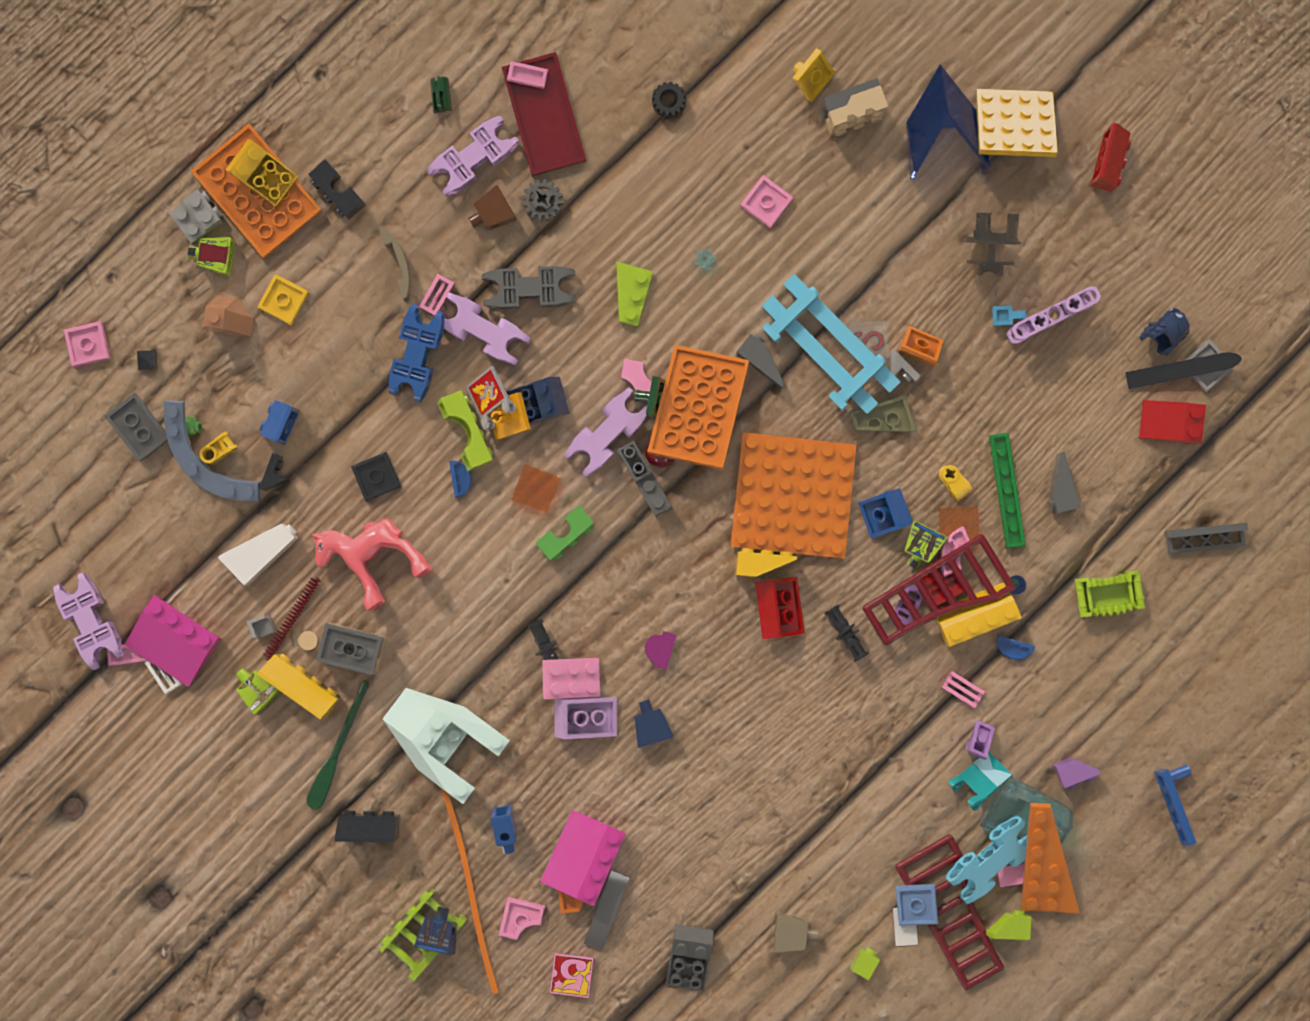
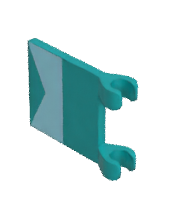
(983, 778)

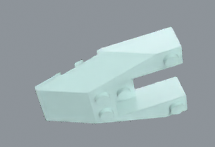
(431, 733)

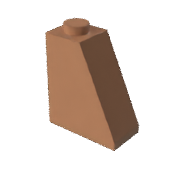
(228, 317)

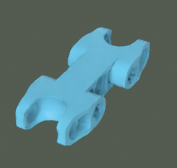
(982, 868)

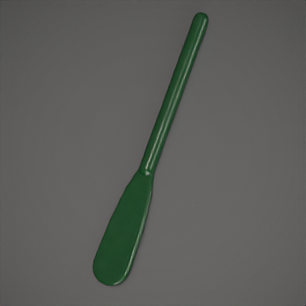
(323, 780)

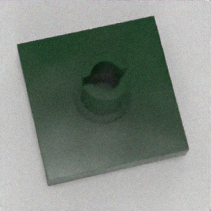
(651, 397)

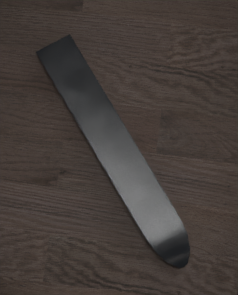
(1182, 369)

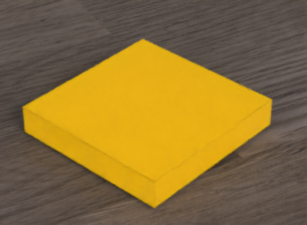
(283, 299)

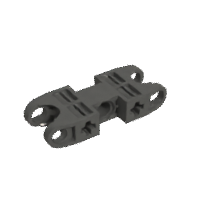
(529, 287)

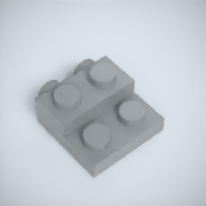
(196, 216)

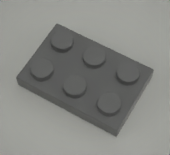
(137, 427)

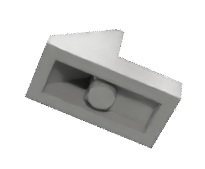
(897, 363)

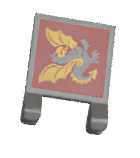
(489, 394)

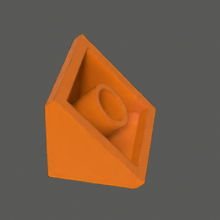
(920, 346)

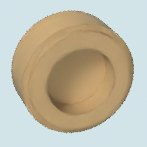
(308, 640)

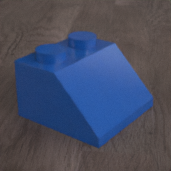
(279, 422)
(885, 513)

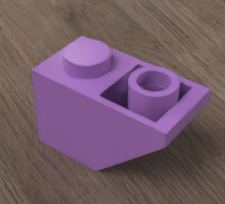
(1072, 772)

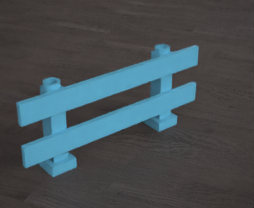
(851, 387)

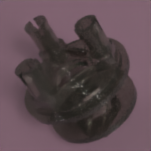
(984, 235)

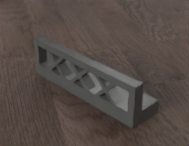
(1199, 531)

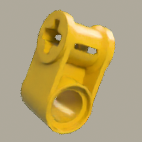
(219, 448)
(957, 485)

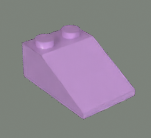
(585, 717)

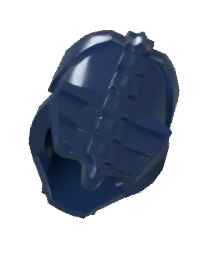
(1167, 330)

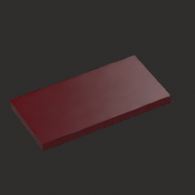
(546, 119)

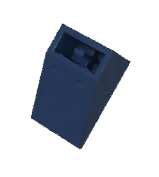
(543, 399)

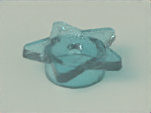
(701, 262)

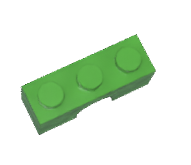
(554, 546)

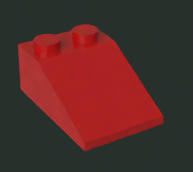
(1172, 421)

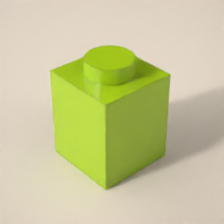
(865, 962)

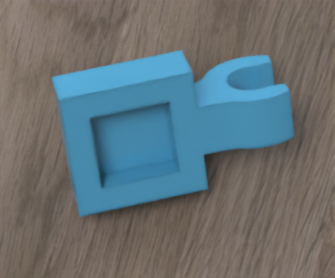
(1004, 315)

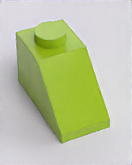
(1011, 926)

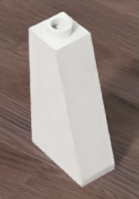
(257, 554)

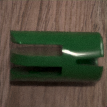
(440, 94)

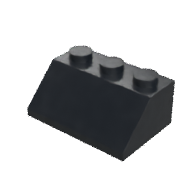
(367, 827)

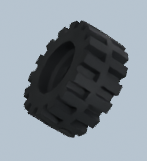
(671, 111)

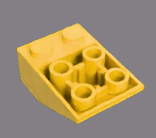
(261, 172)
(755, 564)

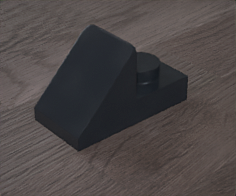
(270, 478)

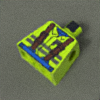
(923, 544)

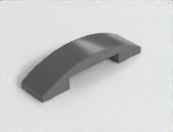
(606, 910)

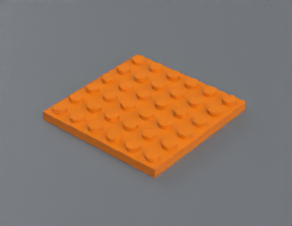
(793, 495)

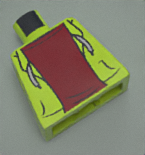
(214, 254)

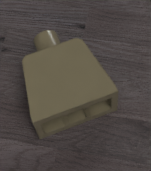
(792, 933)

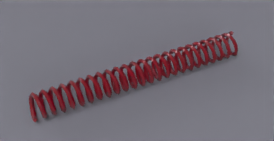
(293, 617)

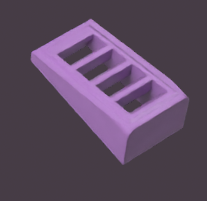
(906, 621)

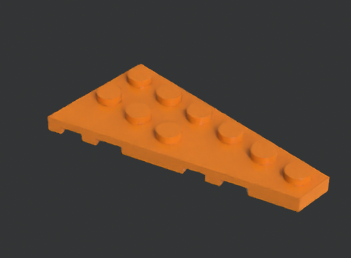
(1046, 874)

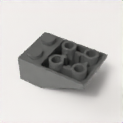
(689, 957)

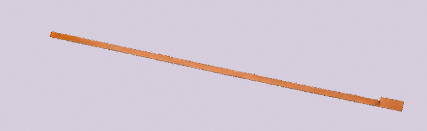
(470, 891)

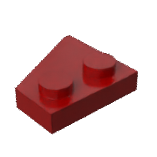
(936, 592)

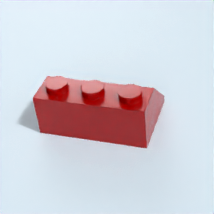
(1111, 158)
(779, 607)

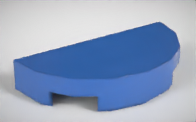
(461, 478)
(1013, 649)

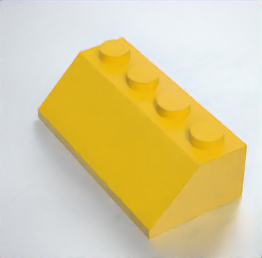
(977, 619)
(299, 686)

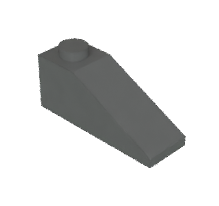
(760, 358)
(1062, 490)

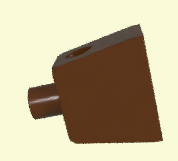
(492, 210)

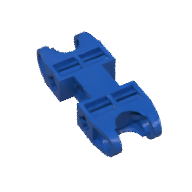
(416, 353)

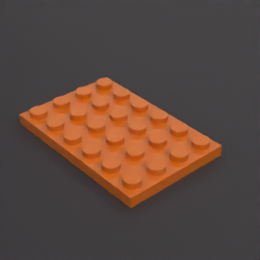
(254, 216)
(698, 407)

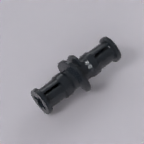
(846, 633)
(542, 639)

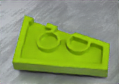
(632, 292)

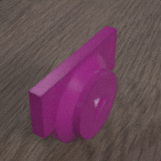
(659, 648)

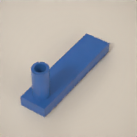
(1166, 783)

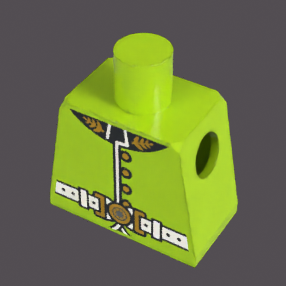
(255, 690)

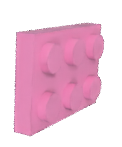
(571, 678)

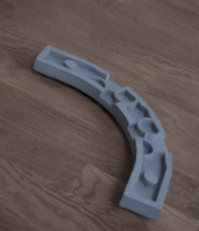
(193, 465)

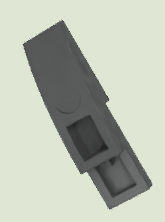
(644, 479)

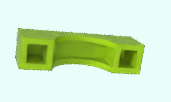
(456, 408)

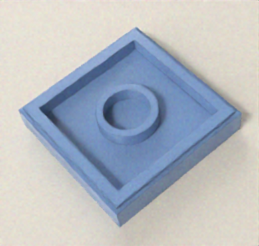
(916, 904)

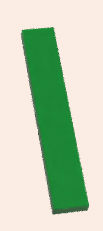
(1007, 490)

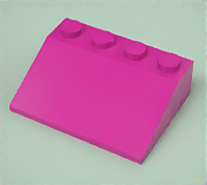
(172, 641)
(583, 857)

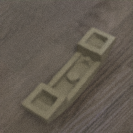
(405, 283)

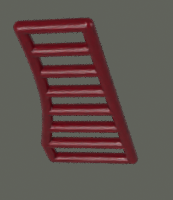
(954, 605)
(972, 915)

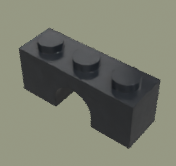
(324, 177)

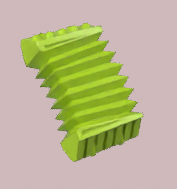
(1110, 595)

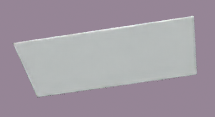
(904, 934)

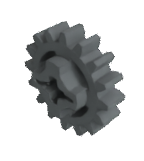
(537, 205)

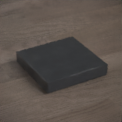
(376, 476)

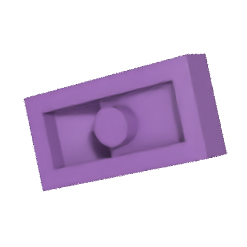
(980, 740)

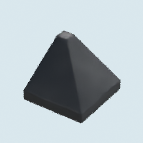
(147, 360)

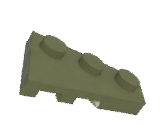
(886, 416)

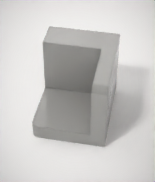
(261, 626)

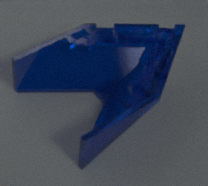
(941, 108)

